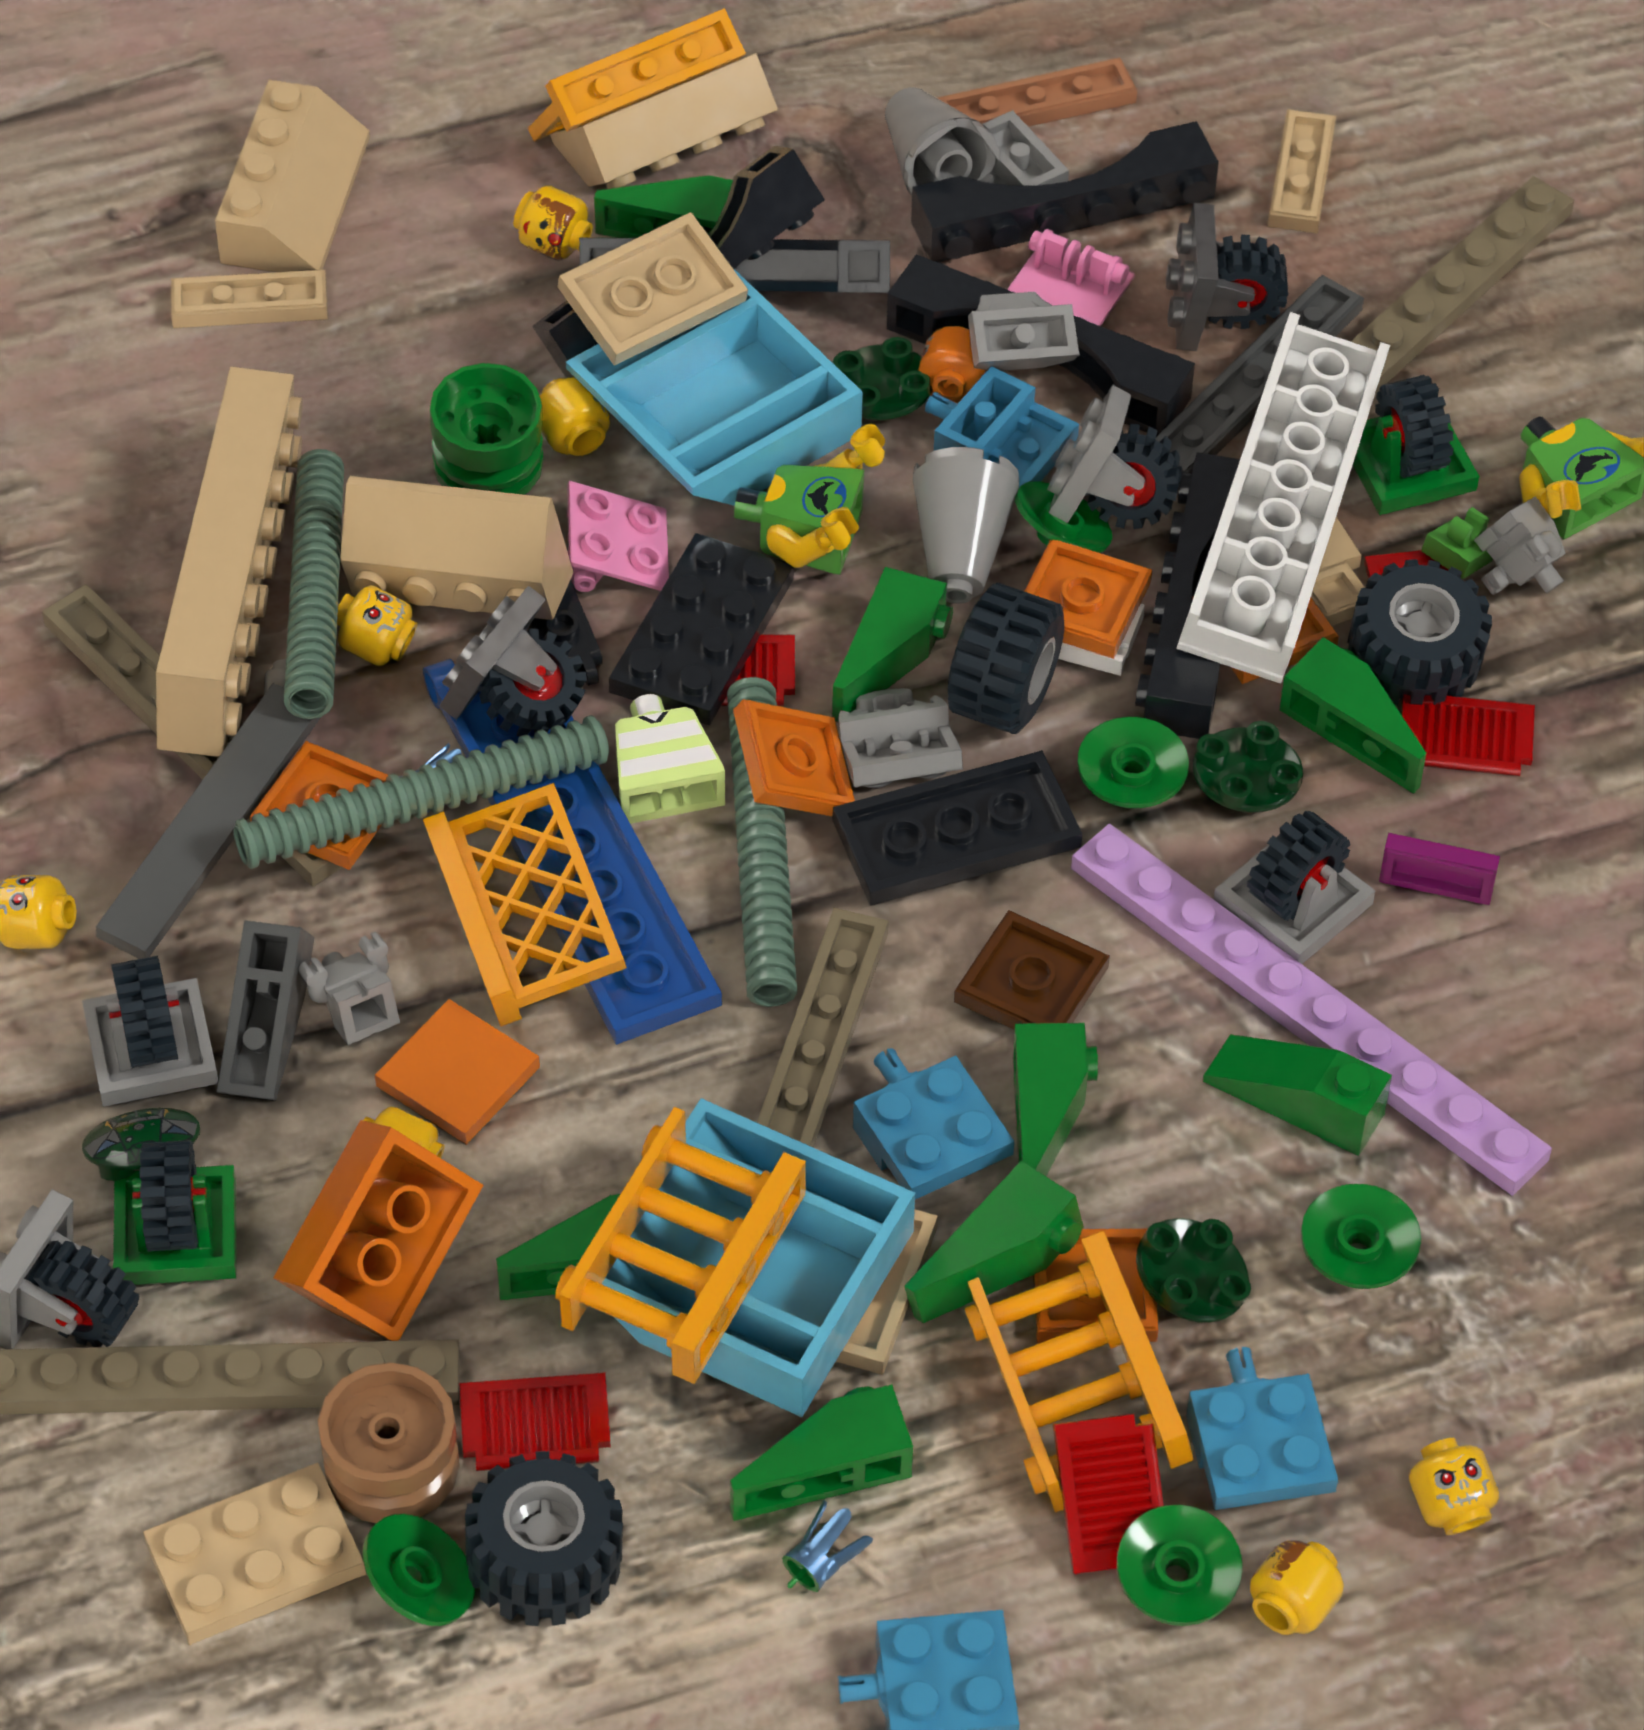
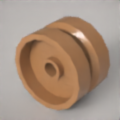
(389, 1442)

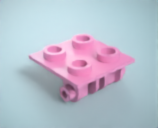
(1066, 276)
(615, 539)

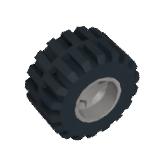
(1421, 631)
(1005, 658)
(543, 1538)

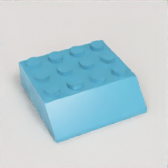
(728, 399)
(814, 1279)

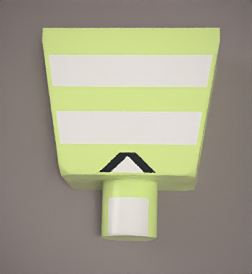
(665, 762)

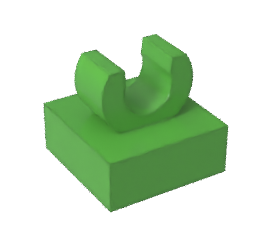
(1455, 544)

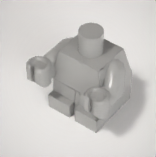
(1523, 548)
(354, 989)

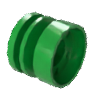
(487, 430)

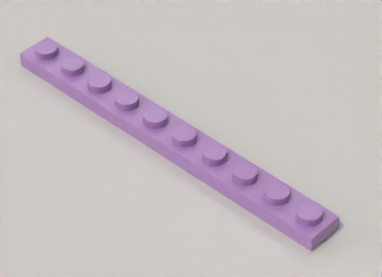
(1310, 1007)

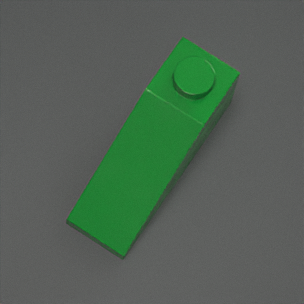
(645, 207)
(893, 636)
(1350, 708)
(1304, 1086)
(1049, 1087)
(1002, 1242)
(538, 1264)
(836, 1451)

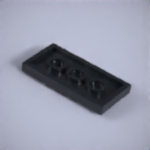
(702, 627)
(956, 827)

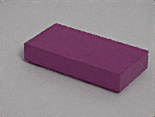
(1439, 868)

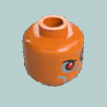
(950, 363)

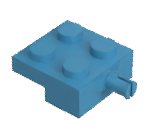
(1003, 421)
(929, 1125)
(1260, 1437)
(940, 1674)

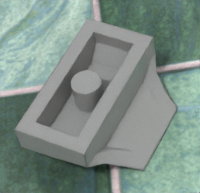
(1023, 155)
(1021, 332)

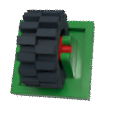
(1411, 449)
(175, 1218)

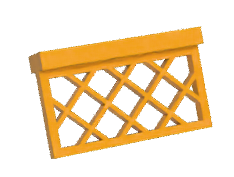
(638, 73)
(485, 928)

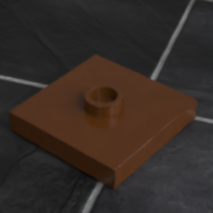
(1030, 975)

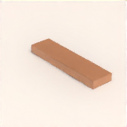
(1051, 95)

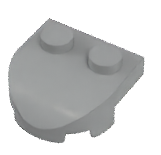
(897, 739)

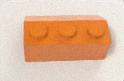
(378, 1230)

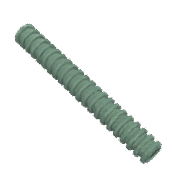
(314, 585)
(421, 791)
(762, 871)

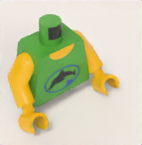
(1580, 472)
(816, 508)

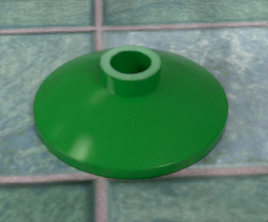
(1083, 529)
(1138, 747)
(1365, 1217)
(1184, 1539)
(418, 1569)

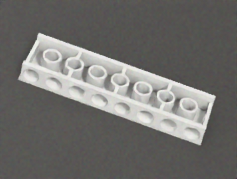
(1283, 502)

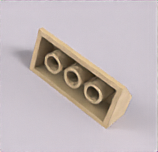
(669, 123)
(290, 181)
(452, 545)

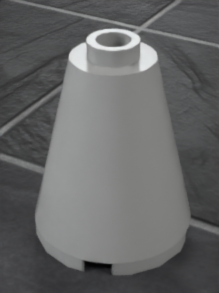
(937, 140)
(963, 516)

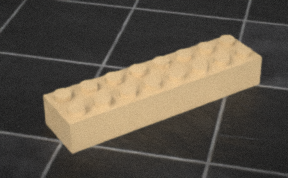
(227, 562)

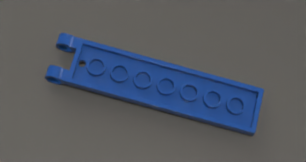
(664, 968)

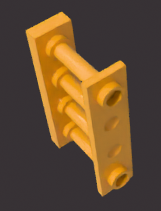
(717, 1288)
(1116, 1327)

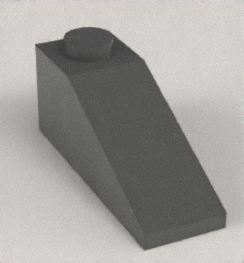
(264, 1009)

